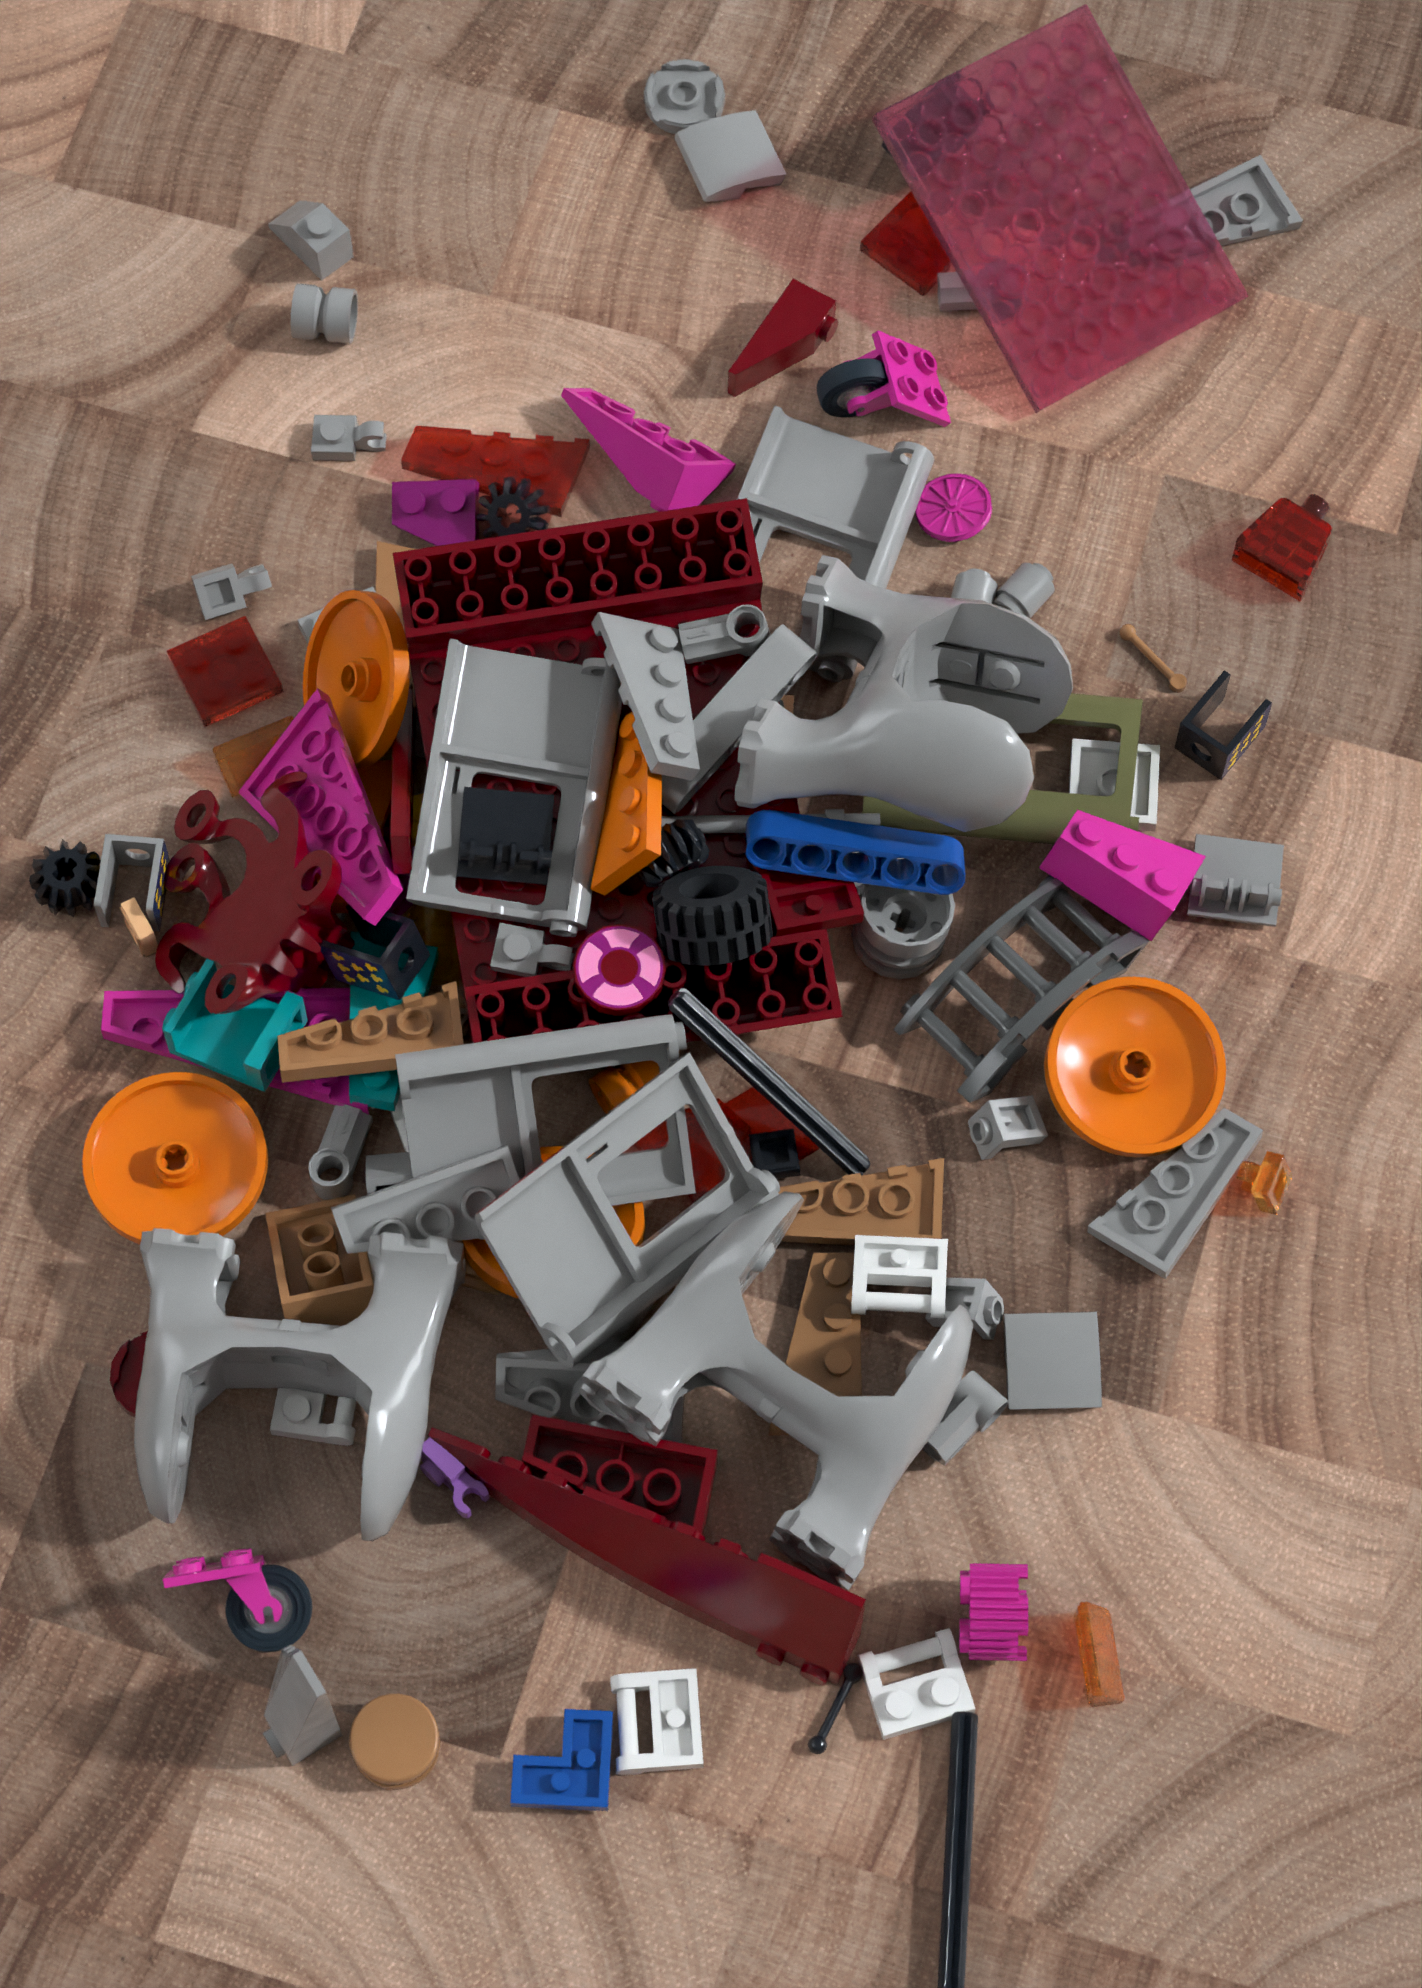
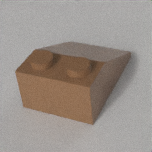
(312, 1266)

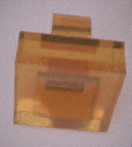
(1266, 1182)

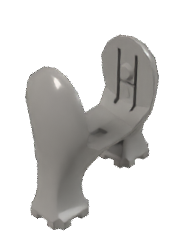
(926, 715)
(707, 1340)
(377, 1359)

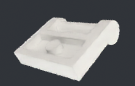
(899, 1263)
(300, 1415)
(920, 1699)
(673, 1717)

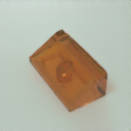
(243, 754)
(1098, 1655)

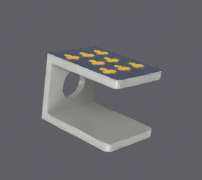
(116, 853)

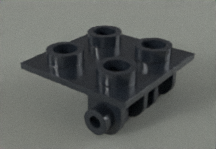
(505, 836)

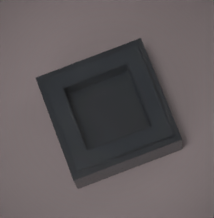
(775, 1153)

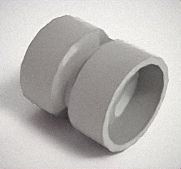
(320, 313)

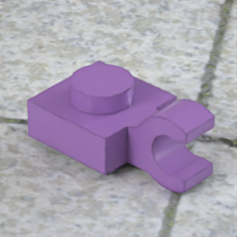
(444, 1468)

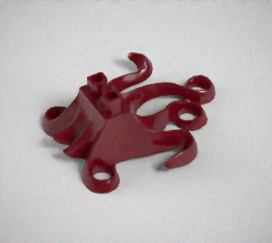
(272, 922)

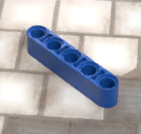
(876, 848)

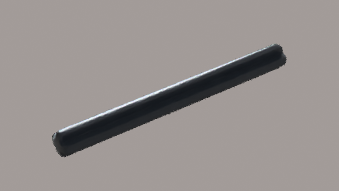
(767, 1082)
(958, 1850)

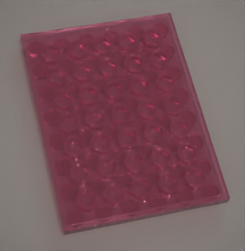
(1060, 207)

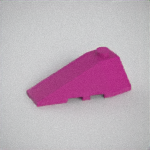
(654, 464)

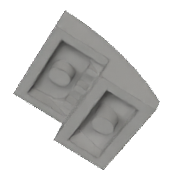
(730, 155)
(1052, 1360)

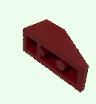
(785, 336)

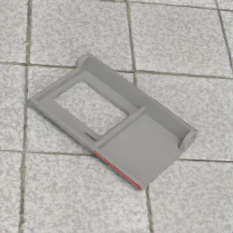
(567, 1243)

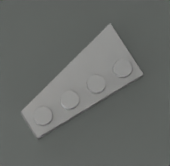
(1246, 203)
(655, 688)
(430, 1204)
(1170, 1206)

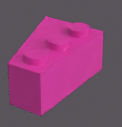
(1122, 870)

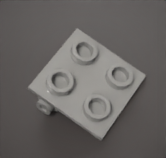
(1237, 880)

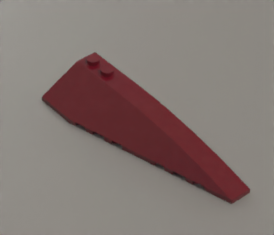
(757, 1602)

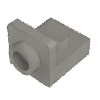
(1006, 1124)
(979, 1299)

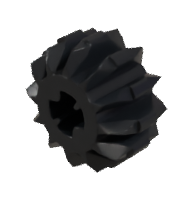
(509, 495)
(681, 850)
(51, 873)

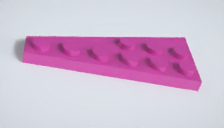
(331, 805)
(138, 1019)

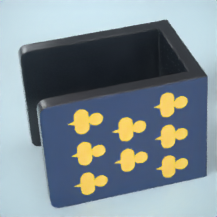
(1222, 756)
(375, 973)

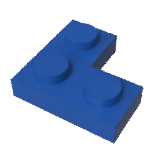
(578, 1777)

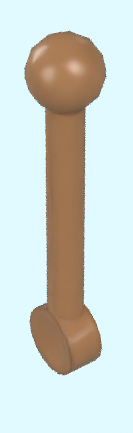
(1177, 681)

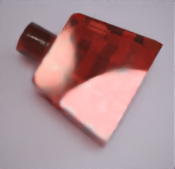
(1286, 544)

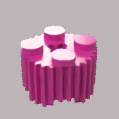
(995, 1612)

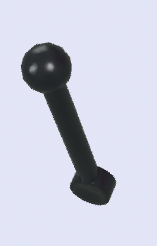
(852, 1675)

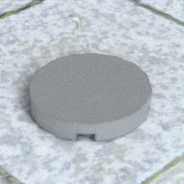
(683, 95)

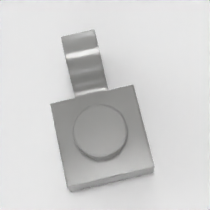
(340, 436)
(223, 590)
(523, 950)

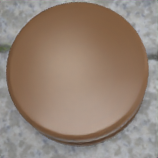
(394, 1741)

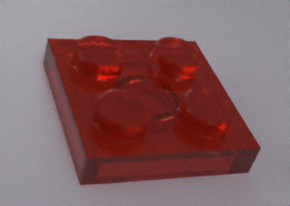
(224, 671)

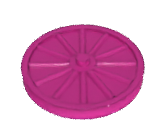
(954, 507)

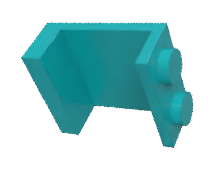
(235, 1043)

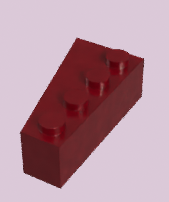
(663, 1478)

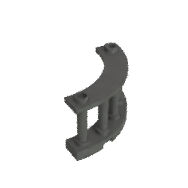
(1051, 999)

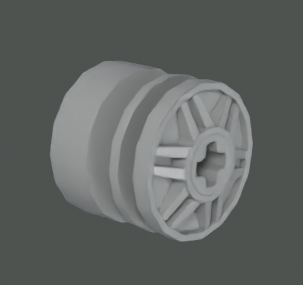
(906, 953)

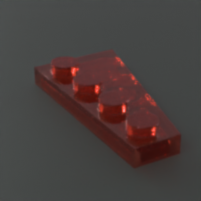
(489, 459)

